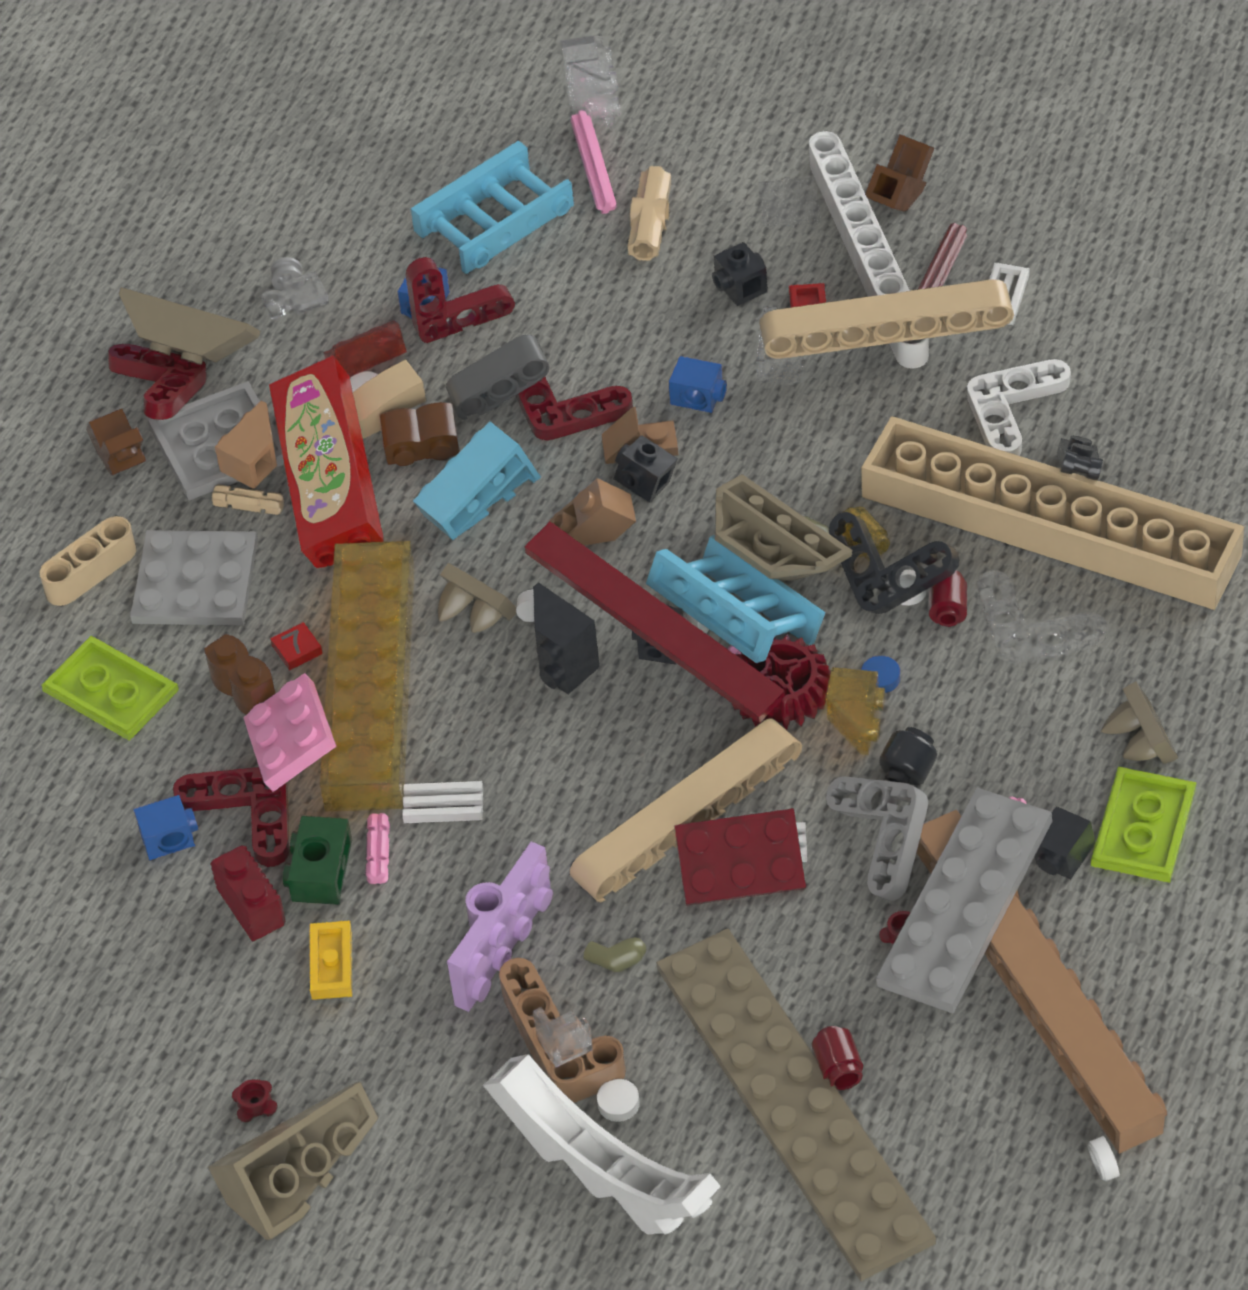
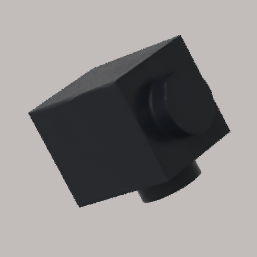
(1065, 844)

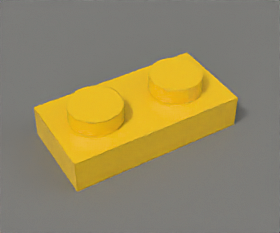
(331, 960)

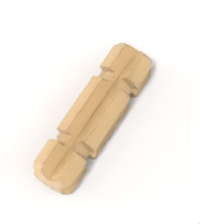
(248, 499)

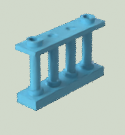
(488, 181)
(722, 612)

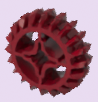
(790, 666)

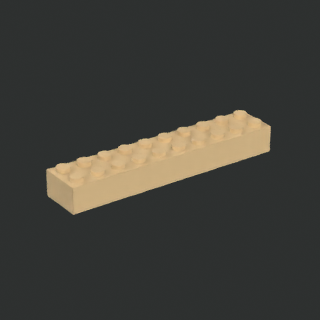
(1053, 512)

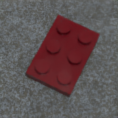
(739, 857)

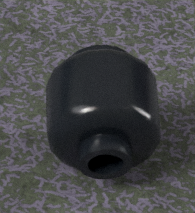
(908, 756)

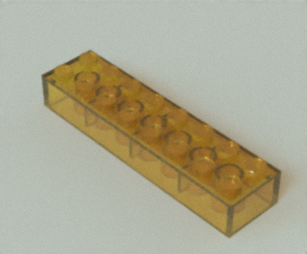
(368, 676)

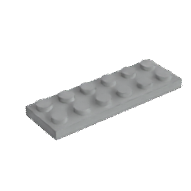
(964, 900)

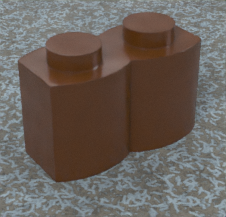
(419, 434)
(238, 673)

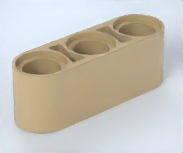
(88, 561)

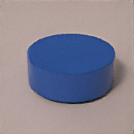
(887, 670)

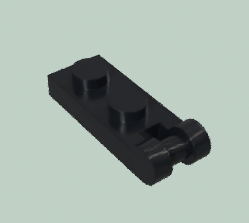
(1079, 456)

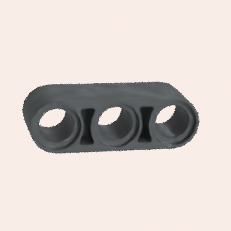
(497, 376)

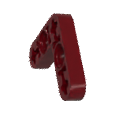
(439, 310)
(173, 377)
(561, 413)
(260, 800)

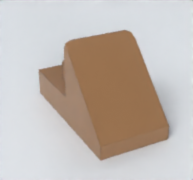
(627, 431)

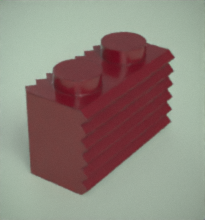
(248, 893)

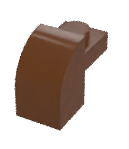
(902, 179)
(116, 442)

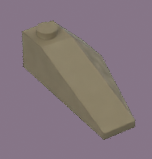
(281, 1168)

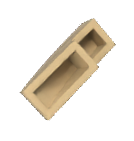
(389, 390)

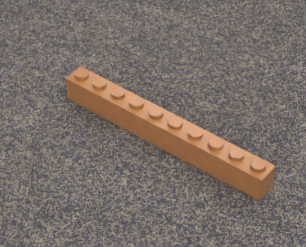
(1063, 1015)

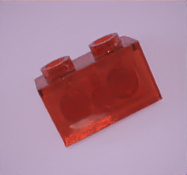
(369, 348)

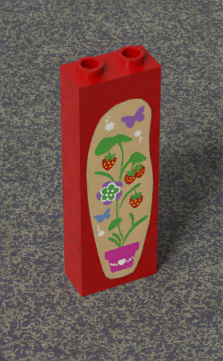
(325, 460)

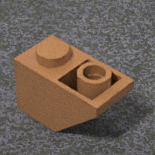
(248, 448)
(597, 514)

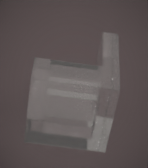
(563, 1036)

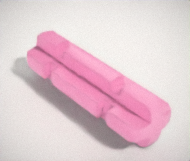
(377, 848)

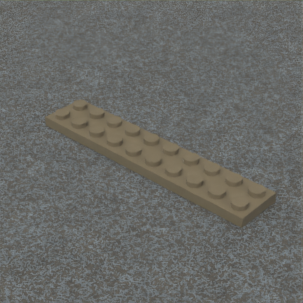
(795, 1106)

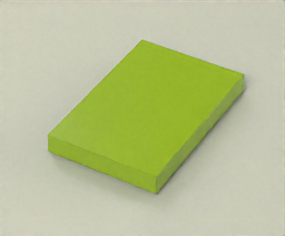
(110, 687)
(1143, 824)

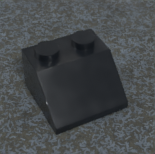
(563, 641)

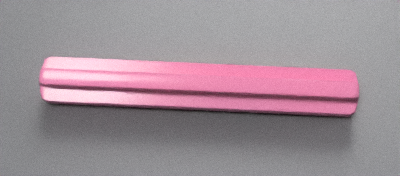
(593, 162)

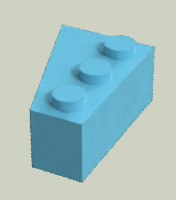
(474, 481)

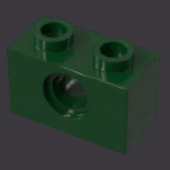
(318, 860)

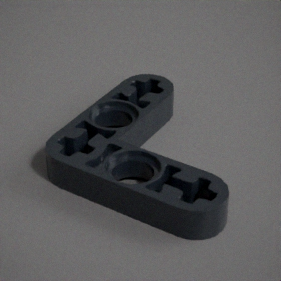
(877, 576)

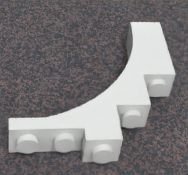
(607, 1167)

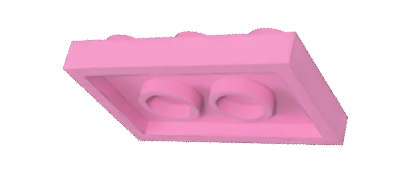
(289, 732)

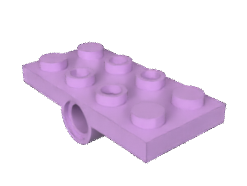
(497, 921)

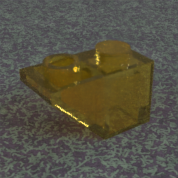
(852, 706)

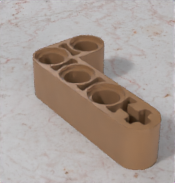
(587, 1068)

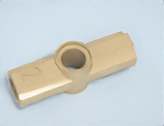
(649, 213)

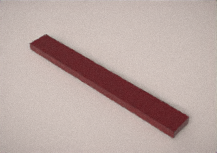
(655, 622)

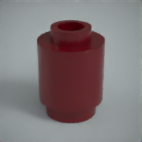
(948, 601)
(838, 1057)

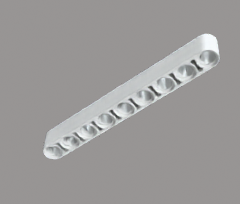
(861, 232)

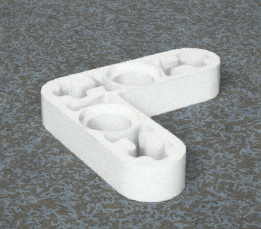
(997, 402)

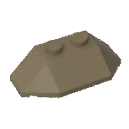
(185, 329)
(772, 533)

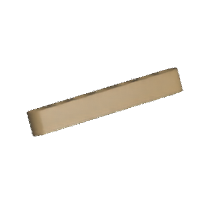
(886, 319)
(696, 798)

